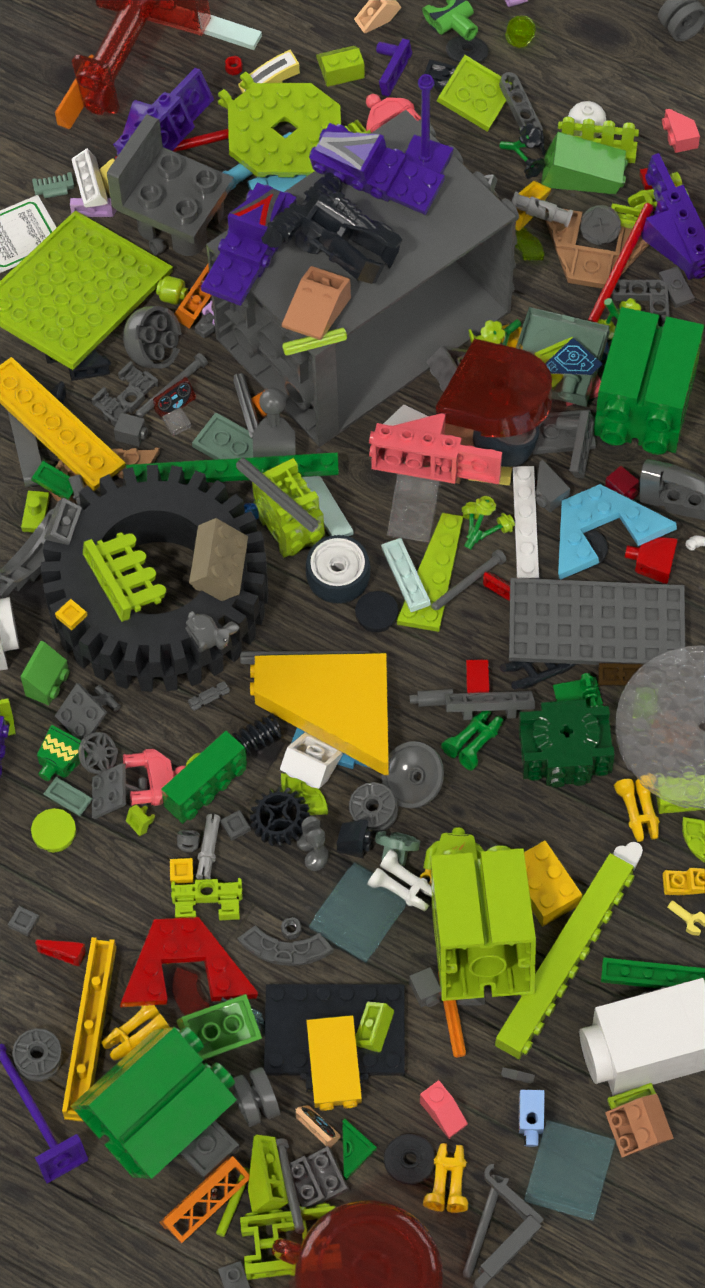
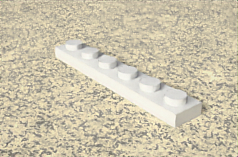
(525, 522)

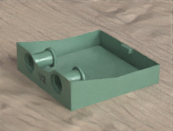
(548, 328)

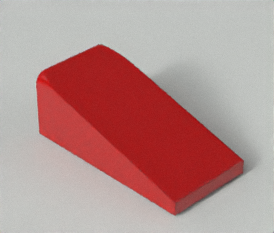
(65, 951)

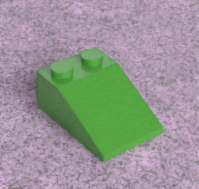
(223, 1026)

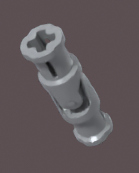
(537, 208)

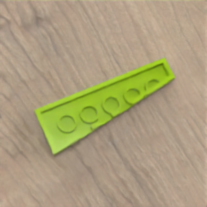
(435, 573)

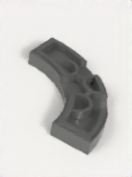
(285, 953)

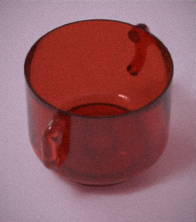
(363, 1248)

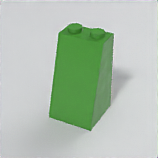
(583, 165)

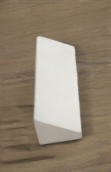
(89, 179)

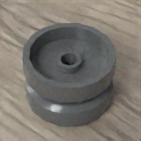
(682, 18)
(256, 1096)

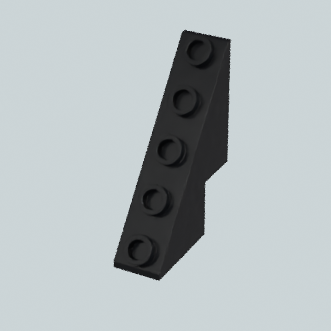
(92, 366)

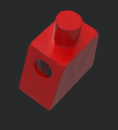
(654, 558)

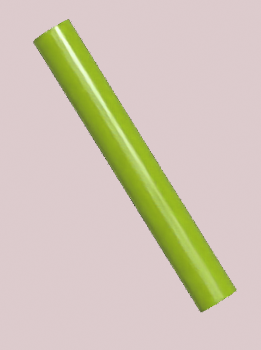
(231, 1207)

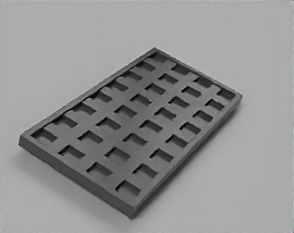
(593, 621)

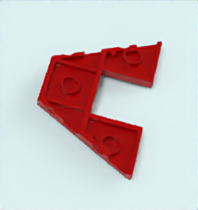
(179, 942)

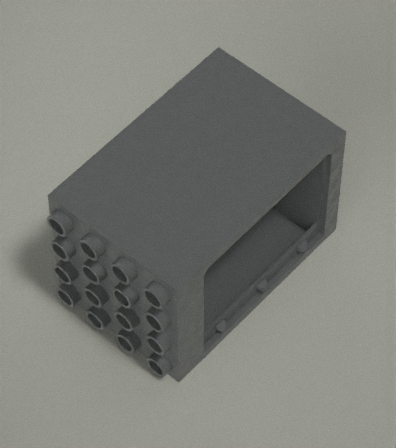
(444, 280)

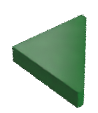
(355, 1149)

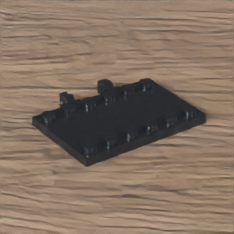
(293, 1004)

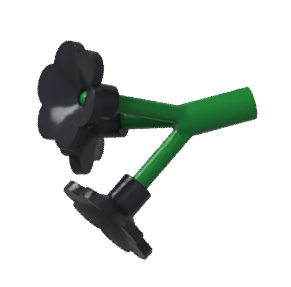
(528, 138)

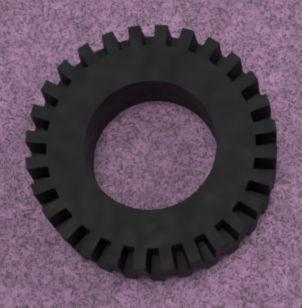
(152, 642)

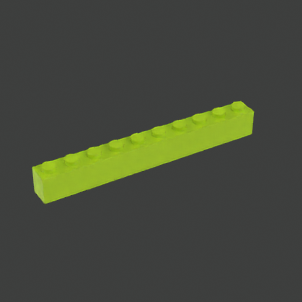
(565, 955)

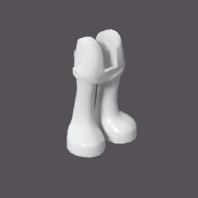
(381, 879)

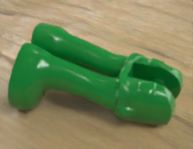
(468, 755)

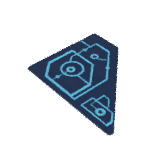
(573, 360)

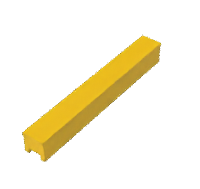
(89, 1024)

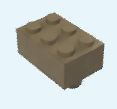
(218, 559)

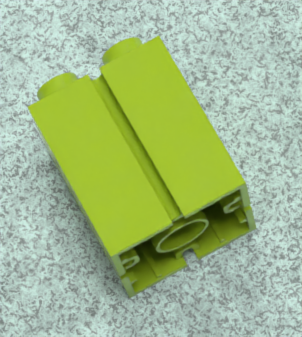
(483, 923)

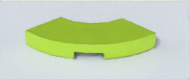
(312, 795)
(694, 836)

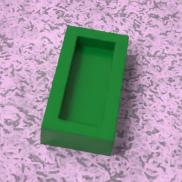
(53, 480)

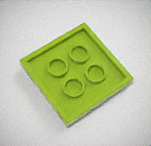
(474, 93)

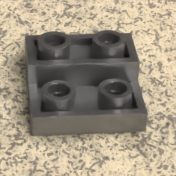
(317, 1178)

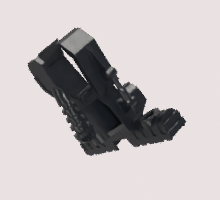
(331, 222)

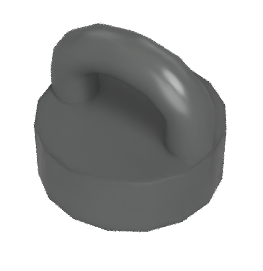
(188, 837)

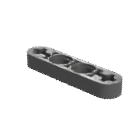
(518, 107)

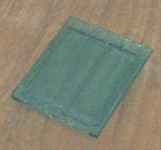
(357, 914)
(569, 1170)

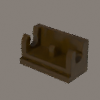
(616, 674)

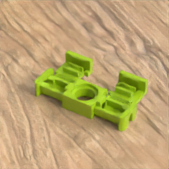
(225, 891)

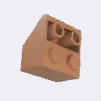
(639, 1125)

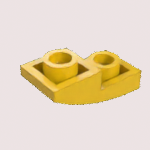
(684, 882)

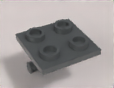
(84, 712)
(110, 790)

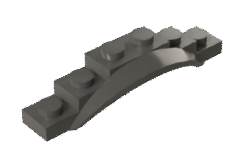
(26, 562)

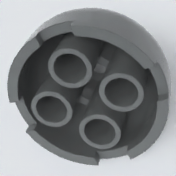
(148, 334)

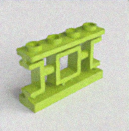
(280, 1222)

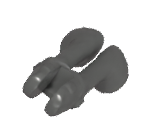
(313, 841)

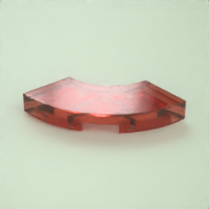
(186, 992)

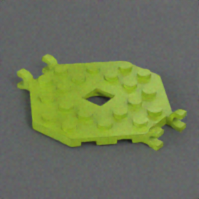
(261, 109)

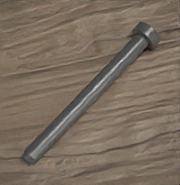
(199, 361)
(497, 558)
(282, 1146)
(482, 1229)

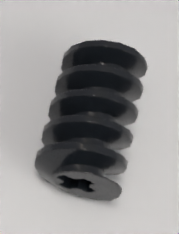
(259, 733)

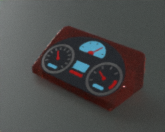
(174, 397)

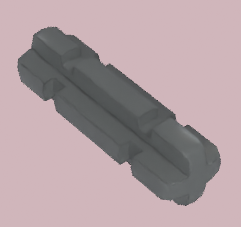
(208, 696)

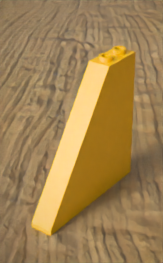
(330, 698)

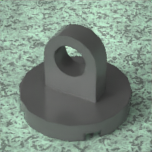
(600, 224)

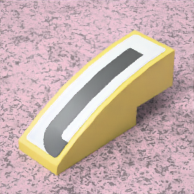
(276, 69)

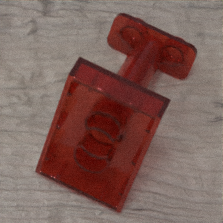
(98, 74)

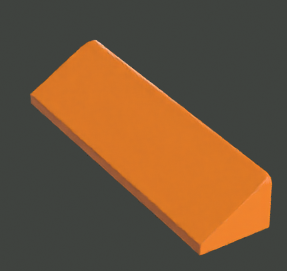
(70, 106)

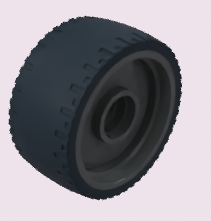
(514, 449)

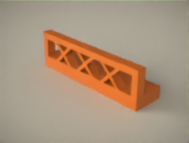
(200, 1191)

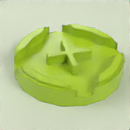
(53, 830)

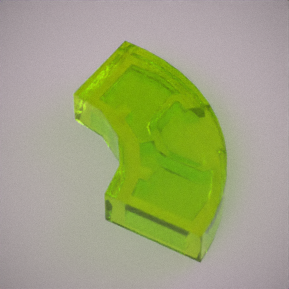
(529, 245)

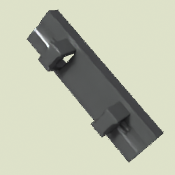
(489, 702)

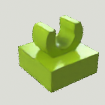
(138, 819)

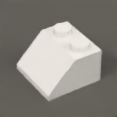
(310, 760)

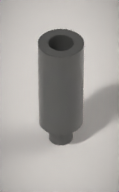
(429, 697)

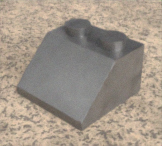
(445, 363)

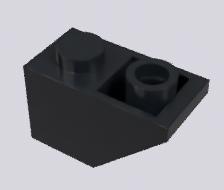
(354, 838)

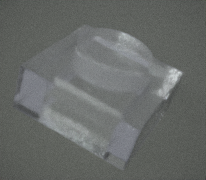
(176, 421)

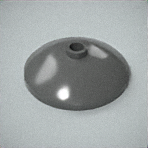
(405, 765)

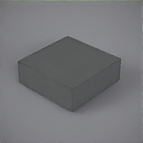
(235, 825)
(23, 921)

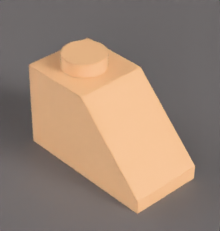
(376, 14)

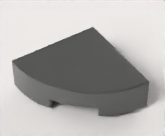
(517, 1075)

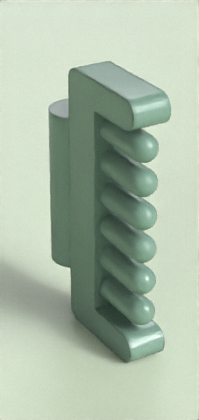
(53, 189)

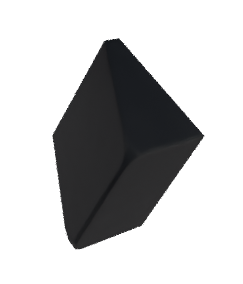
(59, 391)

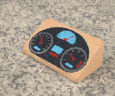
(317, 1125)

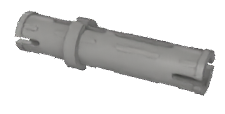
(207, 856)

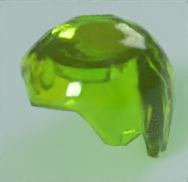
(520, 31)

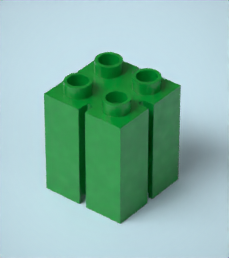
(648, 381)
(156, 1101)

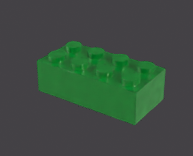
(204, 777)

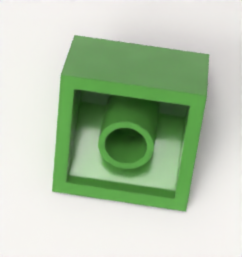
(44, 674)

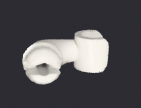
(695, 542)

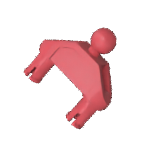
(387, 109)
(158, 771)

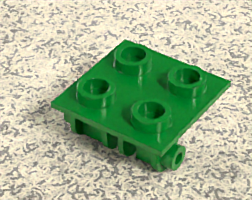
(581, 689)

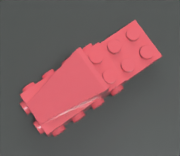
(425, 444)

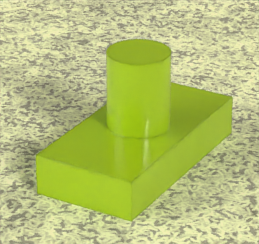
(35, 510)

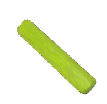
(308, 343)

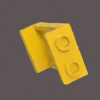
(334, 1062)

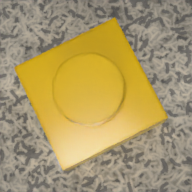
(71, 614)
(181, 870)

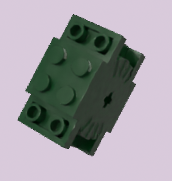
(566, 743)

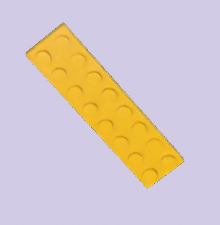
(56, 425)

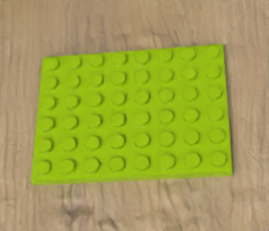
(76, 289)

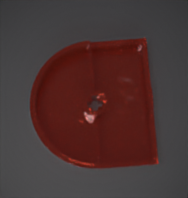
(497, 391)

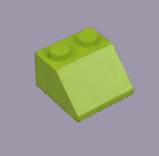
(341, 65)

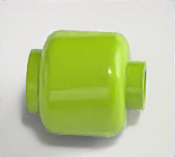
(171, 290)

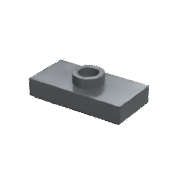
(677, 287)

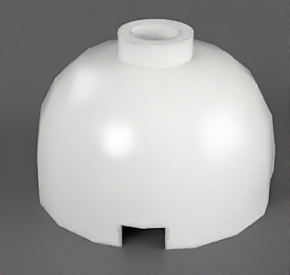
(587, 110)

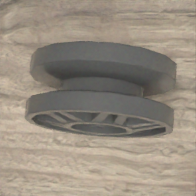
(372, 794)
(37, 1041)

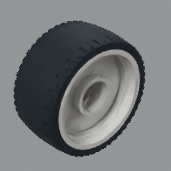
(341, 555)

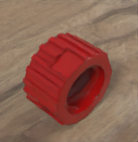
(233, 70)

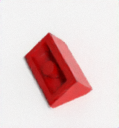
(497, 585)

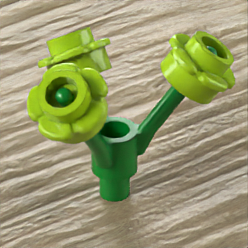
(477, 510)

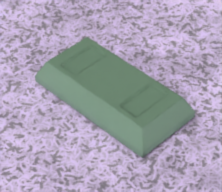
(68, 796)

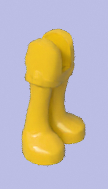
(625, 789)
(121, 1034)
(436, 1200)

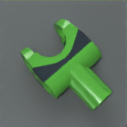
(453, 16)

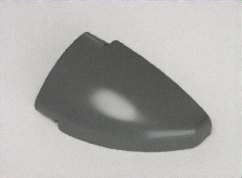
(668, 481)

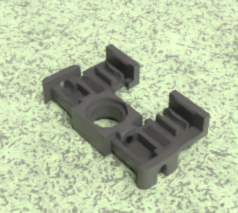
(138, 386)

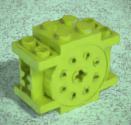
(285, 528)

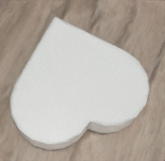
(629, 853)

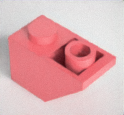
(681, 131)

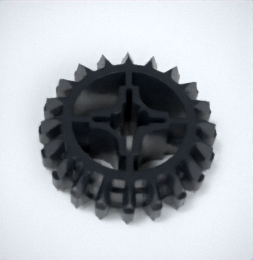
(288, 801)

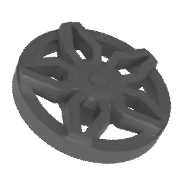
(97, 752)

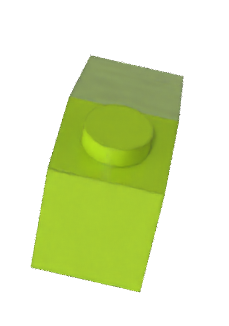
(266, 1178)

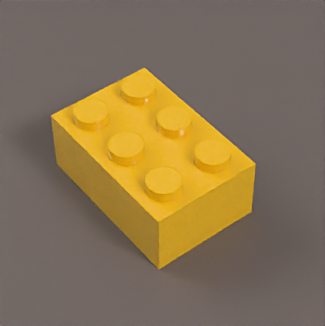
(549, 885)

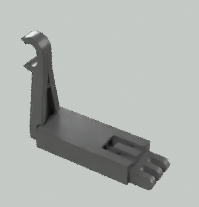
(516, 1240)

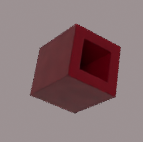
(623, 483)

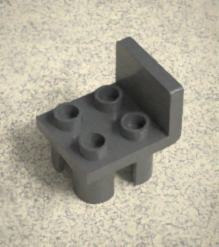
(166, 190)

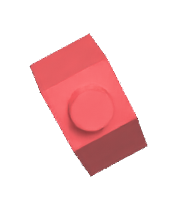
(443, 1109)

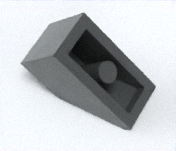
(550, 488)

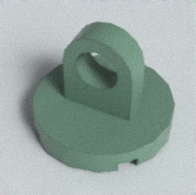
(398, 842)

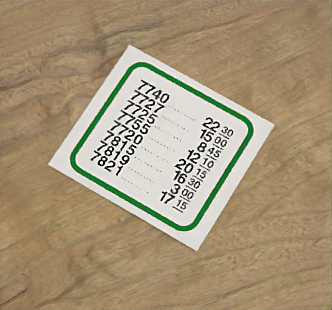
(22, 230)

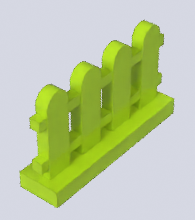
(608, 131)
(115, 587)

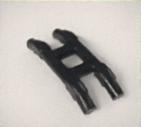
(534, 677)

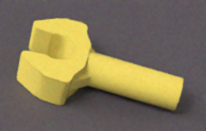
(689, 918)

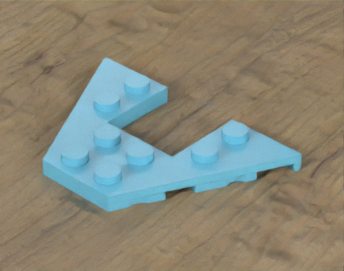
(593, 509)

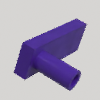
(400, 57)

